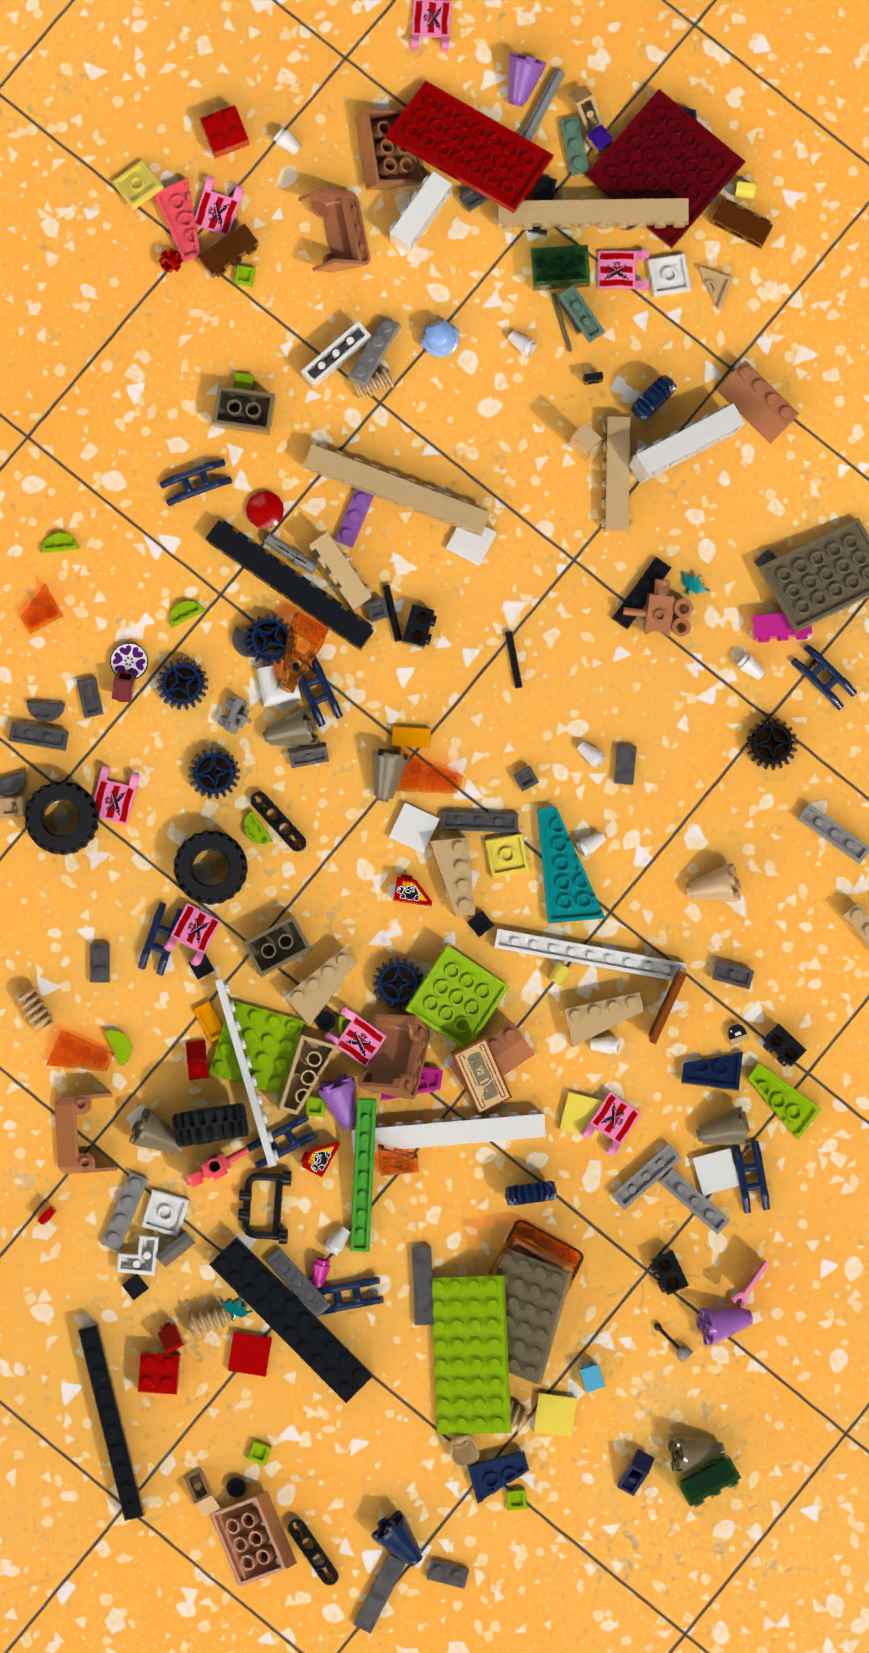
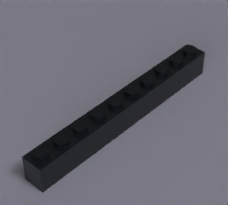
(290, 585)
(111, 1422)

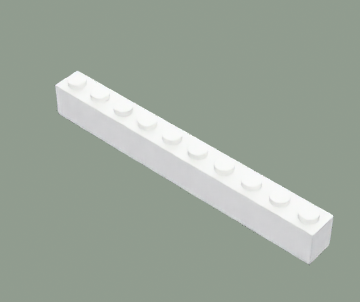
(459, 1131)

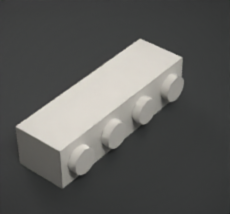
(336, 355)

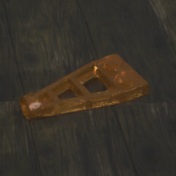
(312, 632)

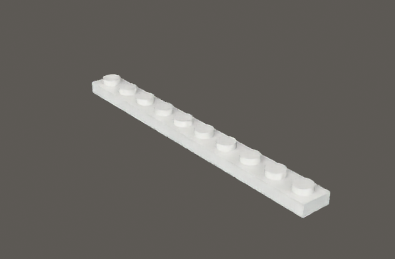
(587, 955)
(249, 1080)

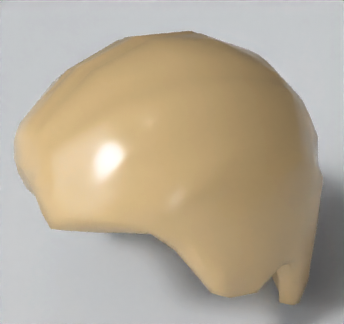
(463, 1450)

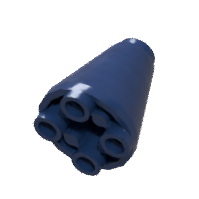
(397, 1538)

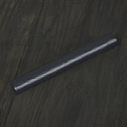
(392, 613)
(513, 660)

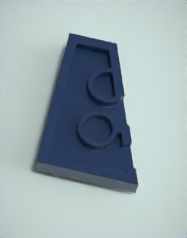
(715, 1073)
(496, 1472)

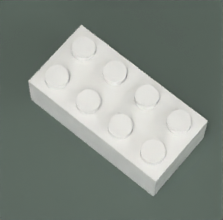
(420, 212)

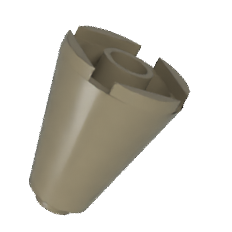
(293, 729)
(387, 772)
(726, 1129)

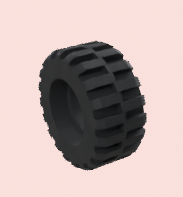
(35, 817)
(210, 841)
(210, 1124)

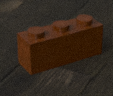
(742, 223)
(229, 251)

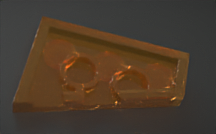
(428, 778)
(78, 1053)

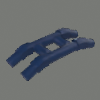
(201, 471)
(836, 676)
(328, 695)
(150, 945)
(285, 1129)
(757, 1166)
(358, 1301)

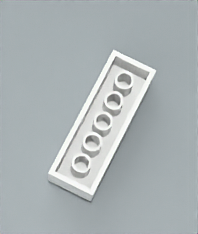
(686, 443)

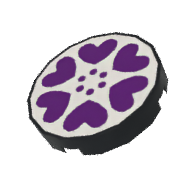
(129, 658)

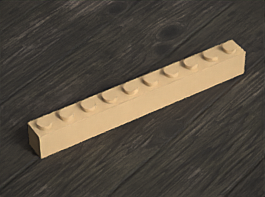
(596, 213)
(396, 490)

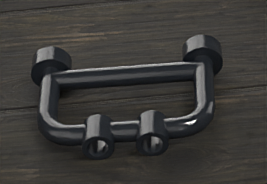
(246, 1195)

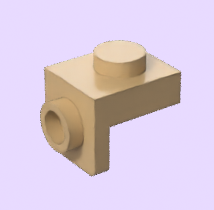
(12, 807)

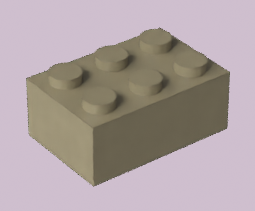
(244, 410)
(277, 946)

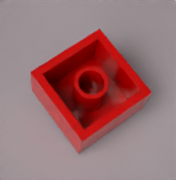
(224, 131)
(159, 1373)

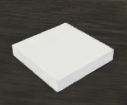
(669, 275)
(471, 546)
(414, 828)
(716, 1171)
(165, 1213)

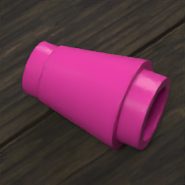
(320, 1269)

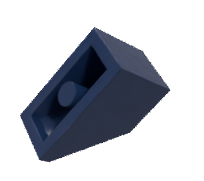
(635, 1472)

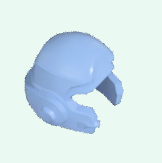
(440, 338)

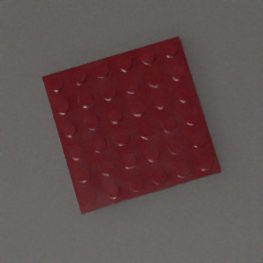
(666, 157)

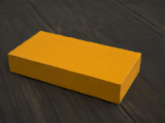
(411, 737)
(208, 1020)

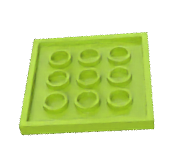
(456, 997)
(269, 1044)

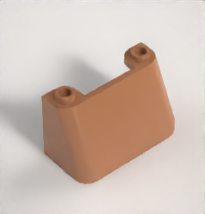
(400, 1059)

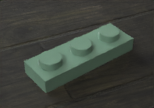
(574, 146)
(581, 314)

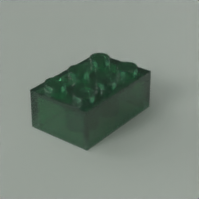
(560, 267)
(709, 1481)

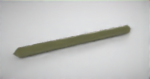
(561, 321)

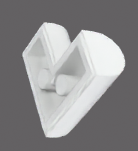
(271, 690)
(144, 1261)

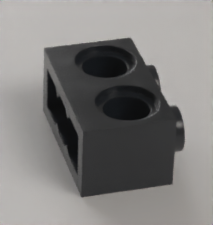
(414, 625)
(787, 1041)
(673, 1270)

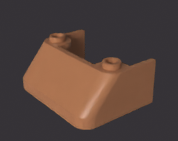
(343, 229)
(67, 1135)

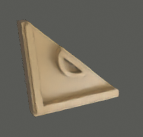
(717, 284)

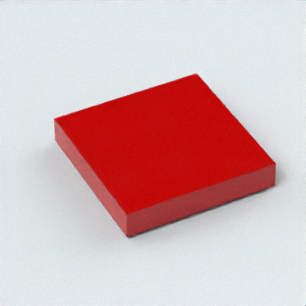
(249, 1354)

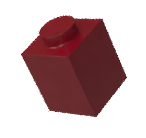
(123, 686)

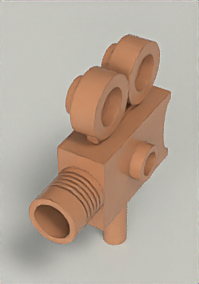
(660, 611)

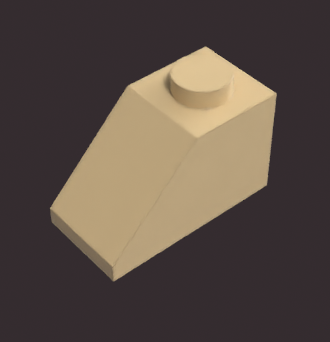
(586, 108)
(202, 1492)

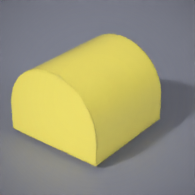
(745, 190)
(559, 974)

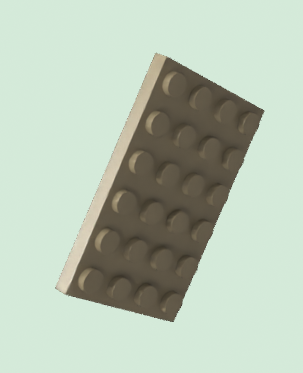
(821, 576)
(533, 1310)

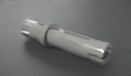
(310, 566)

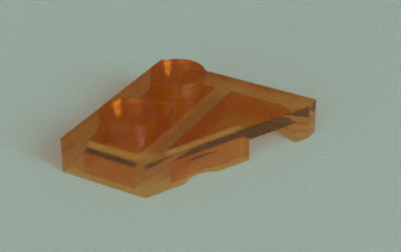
(41, 611)
(397, 1161)

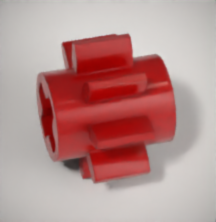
(170, 260)

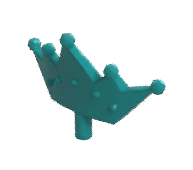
(693, 584)
(236, 1308)

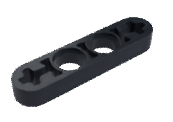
(281, 819)
(310, 1553)

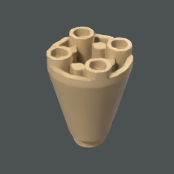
(716, 885)

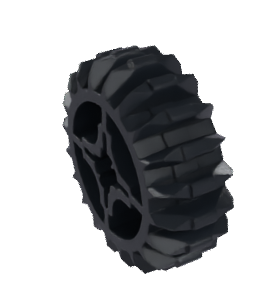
(771, 735)

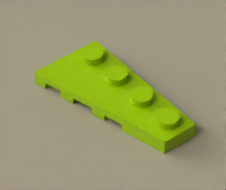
(789, 1104)

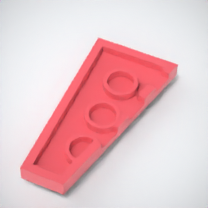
(178, 213)

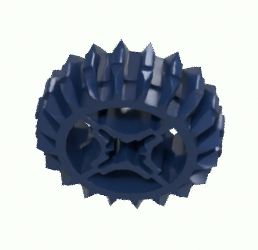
(653, 397)
(263, 636)
(190, 680)
(205, 774)
(381, 984)
(530, 1193)

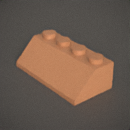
(757, 402)
(508, 1048)

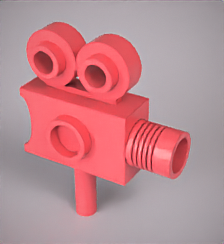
(197, 1178)

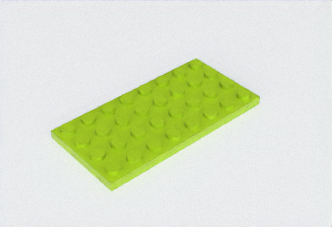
(471, 1355)

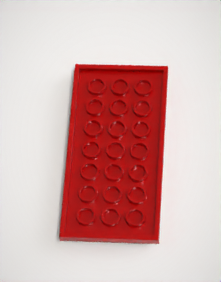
(469, 146)

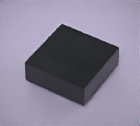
(593, 378)
(480, 924)
(203, 968)
(135, 1286)

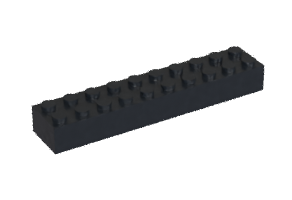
(291, 1320)

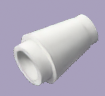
(287, 141)
(523, 343)
(750, 666)
(592, 754)
(590, 843)
(605, 1044)
(337, 1241)

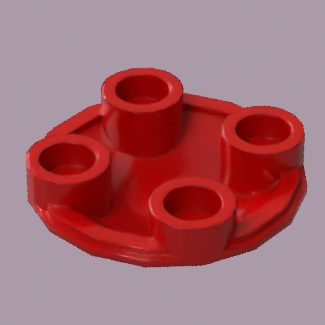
(265, 509)

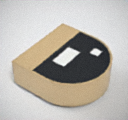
(737, 1033)

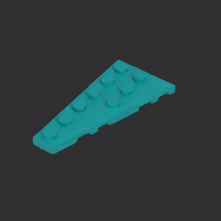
(565, 881)

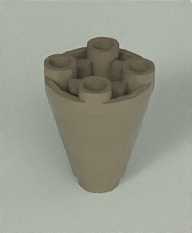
(154, 1134)
(693, 1452)

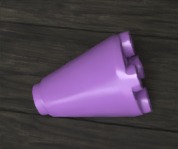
(522, 77)
(340, 1099)
(722, 1322)

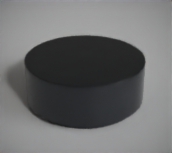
(326, 1021)
(236, 1487)

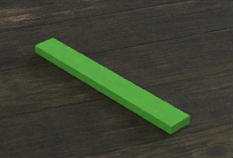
(363, 1174)

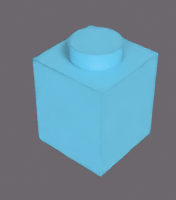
(591, 1376)

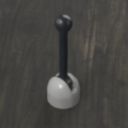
(683, 1352)

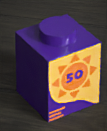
(599, 139)

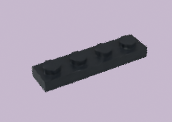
(638, 596)

